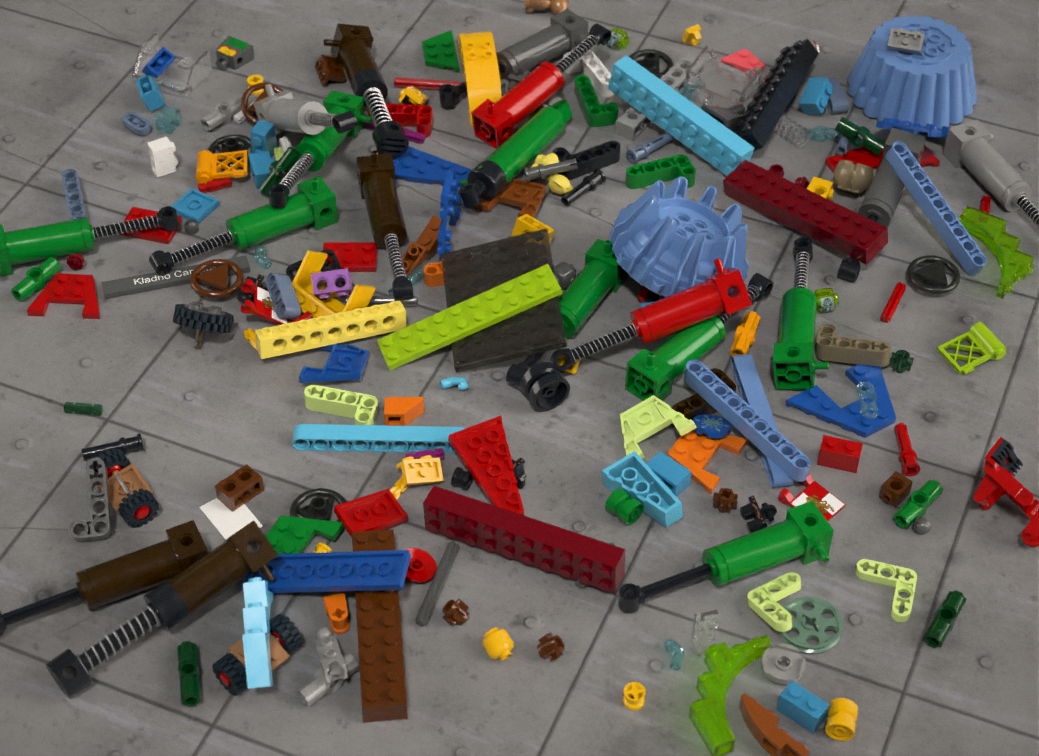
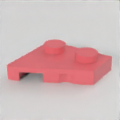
(743, 60)

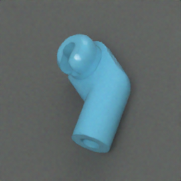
(454, 381)

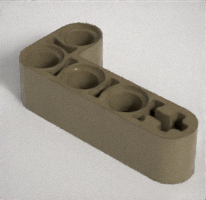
(850, 350)

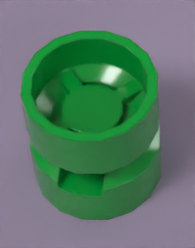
(624, 507)

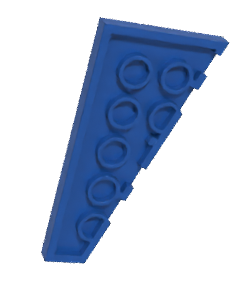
(427, 168)

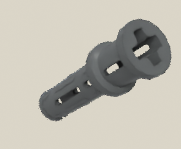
(542, 171)

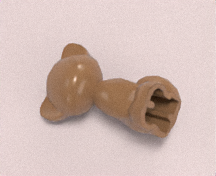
(555, 6)

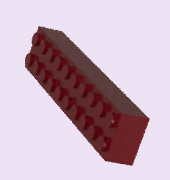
(806, 211)
(524, 539)

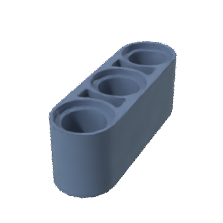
(837, 101)
(283, 296)

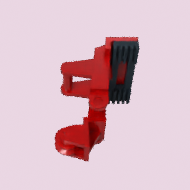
(998, 481)

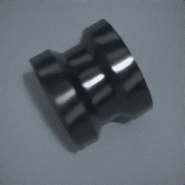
(462, 478)

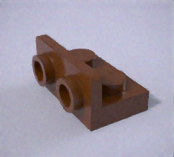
(328, 70)

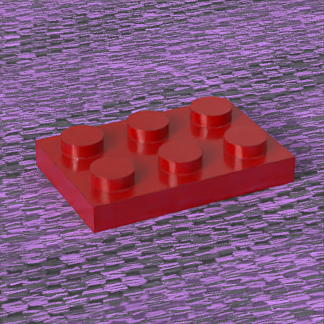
(153, 234)
(354, 255)
(371, 512)

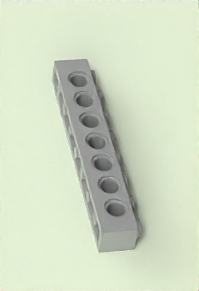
(633, 122)

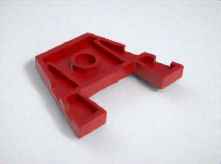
(68, 290)

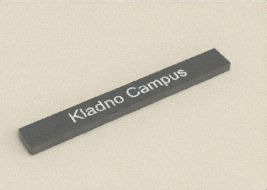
(153, 281)

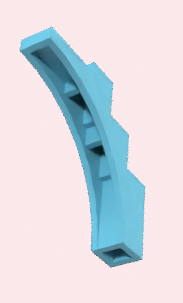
(257, 633)

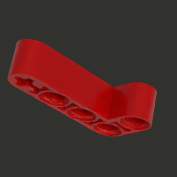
(412, 116)

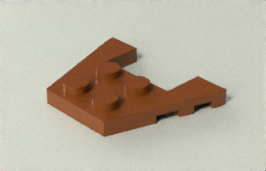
(518, 194)

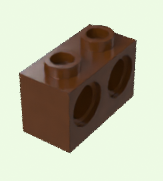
(239, 487)

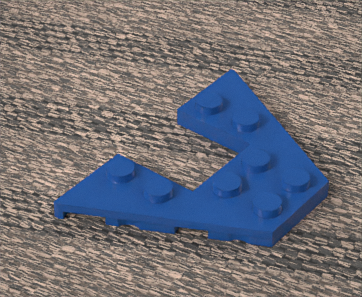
(912, 127)
(449, 212)
(818, 403)

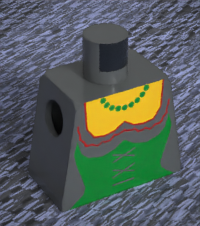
(234, 53)

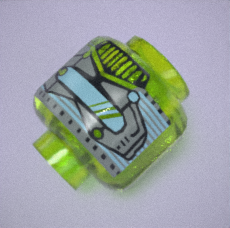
(619, 39)
(826, 299)

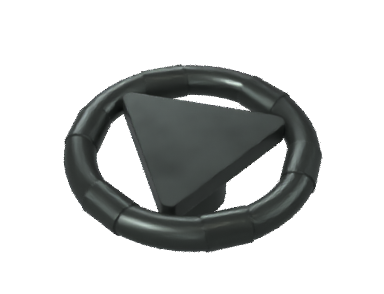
(652, 61)
(231, 144)
(933, 274)
(319, 507)

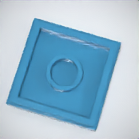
(195, 205)

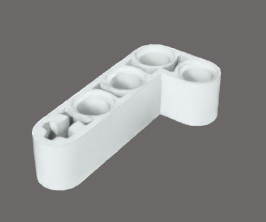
(595, 70)

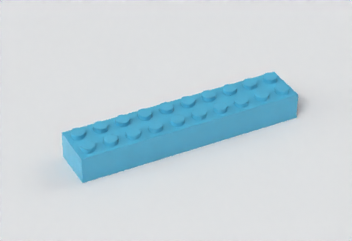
(678, 116)

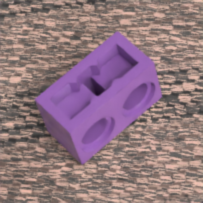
(332, 279)

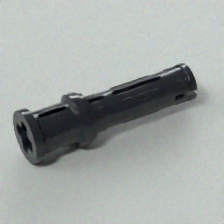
(588, 184)
(124, 444)

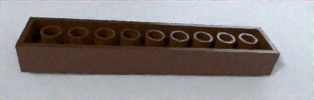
(380, 641)

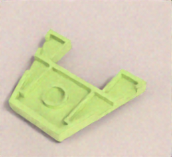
(649, 418)

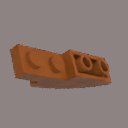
(424, 247)
(764, 728)

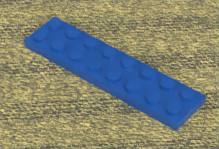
(337, 571)

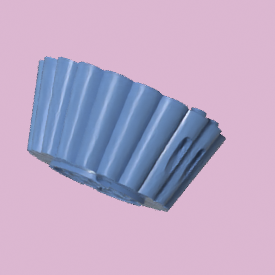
(914, 87)

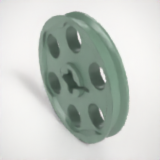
(820, 625)

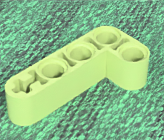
(342, 403)

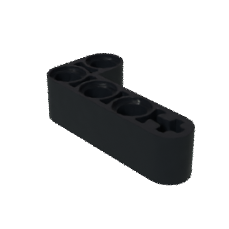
(590, 159)

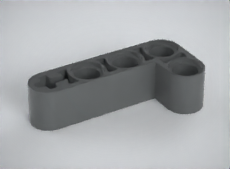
(95, 499)

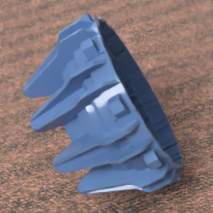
(674, 240)

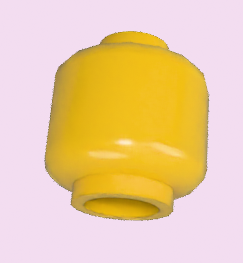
(498, 644)

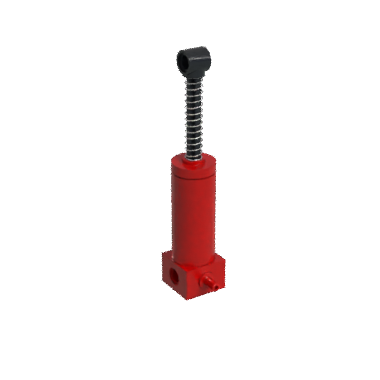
(497, 120)
(672, 313)

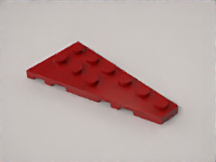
(488, 459)

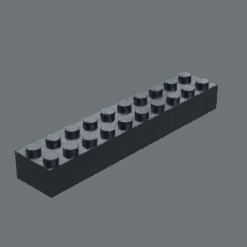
(775, 93)

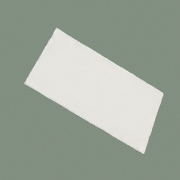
(227, 521)

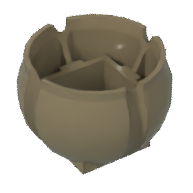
(853, 178)

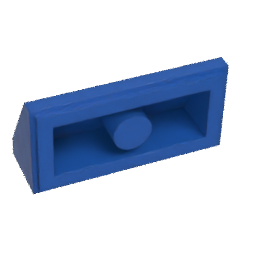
(159, 63)

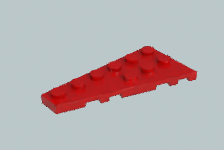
(871, 160)

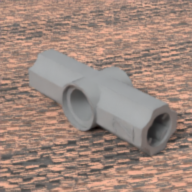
(222, 114)
(318, 687)

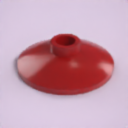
(421, 566)

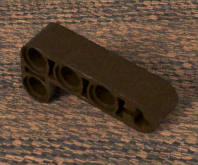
(696, 405)

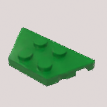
(441, 52)

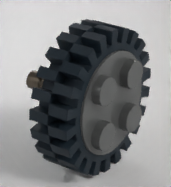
(203, 319)

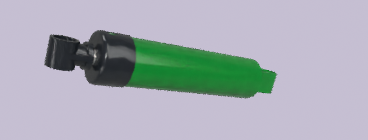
(514, 154)

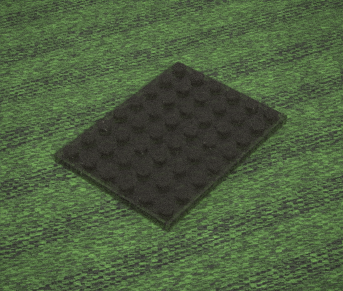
(486, 266)

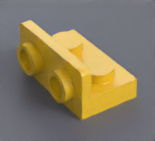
(413, 95)
(421, 471)

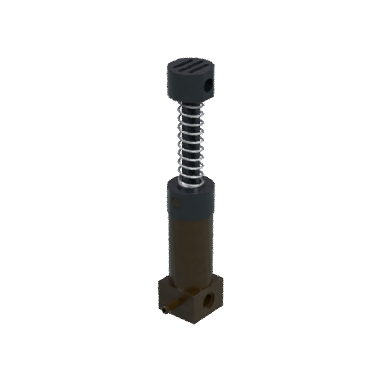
(353, 50)
(173, 602)

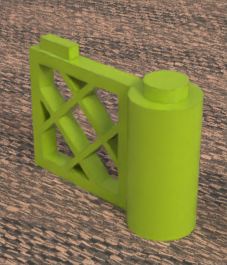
(983, 342)

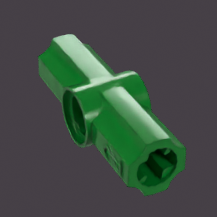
(35, 279)
(918, 503)

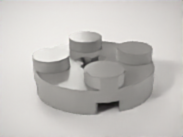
(783, 675)

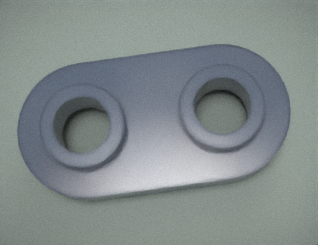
(136, 123)

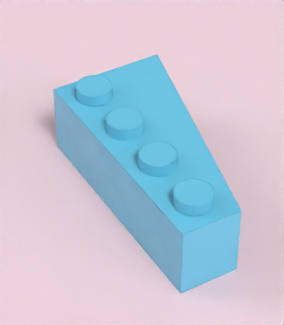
(643, 484)

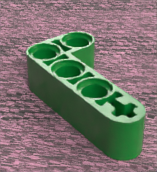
(595, 113)
(661, 169)

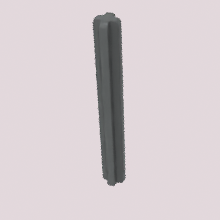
(437, 584)

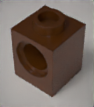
(895, 489)

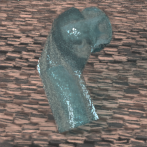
(260, 257)
(676, 653)

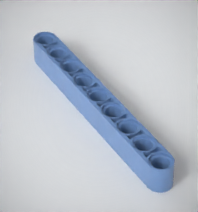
(936, 208)
(754, 395)
(747, 421)

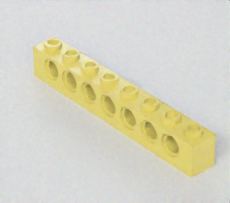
(330, 329)

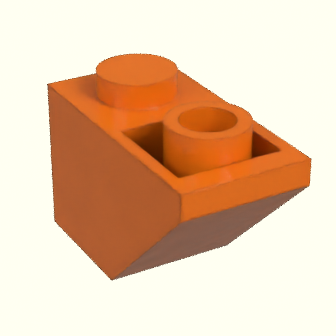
(402, 410)

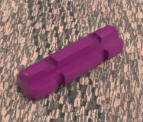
(435, 454)

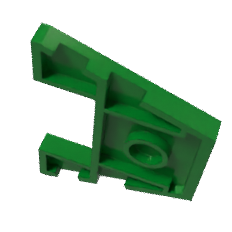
(294, 533)

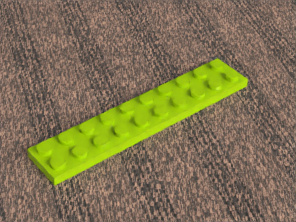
(469, 317)

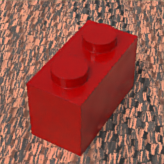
(839, 454)

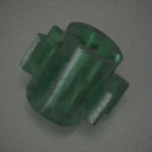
(901, 361)

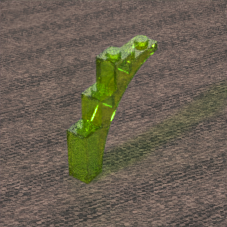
(1005, 247)
(709, 712)

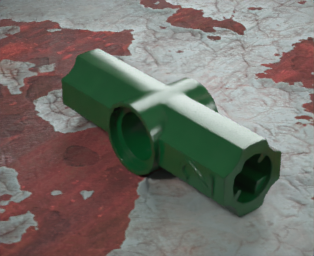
(851, 131)
(280, 169)
(945, 619)
(189, 682)

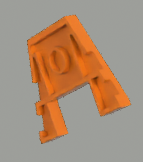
(697, 451)

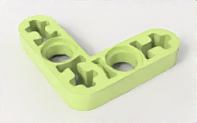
(900, 584)
(787, 585)

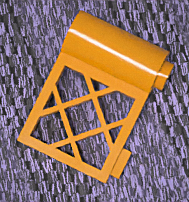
(208, 165)

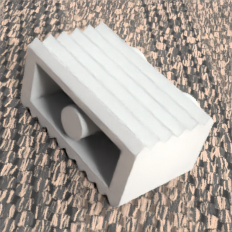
(162, 156)

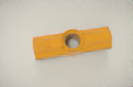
(745, 334)

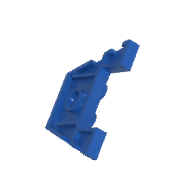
(342, 364)

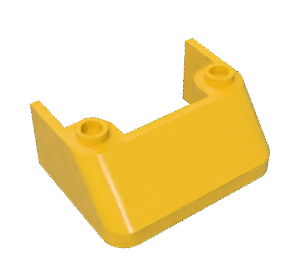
(303, 288)

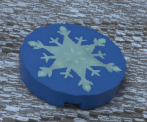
(712, 425)

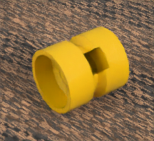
(841, 719)

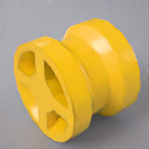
(254, 79)
(638, 692)

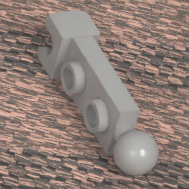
(329, 654)

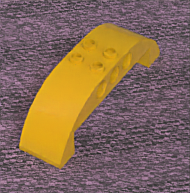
(479, 68)

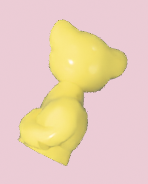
(557, 183)

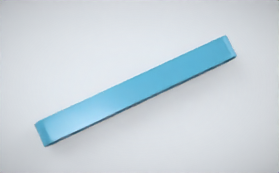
(372, 438)

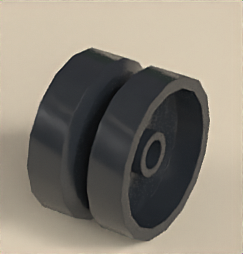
(545, 386)

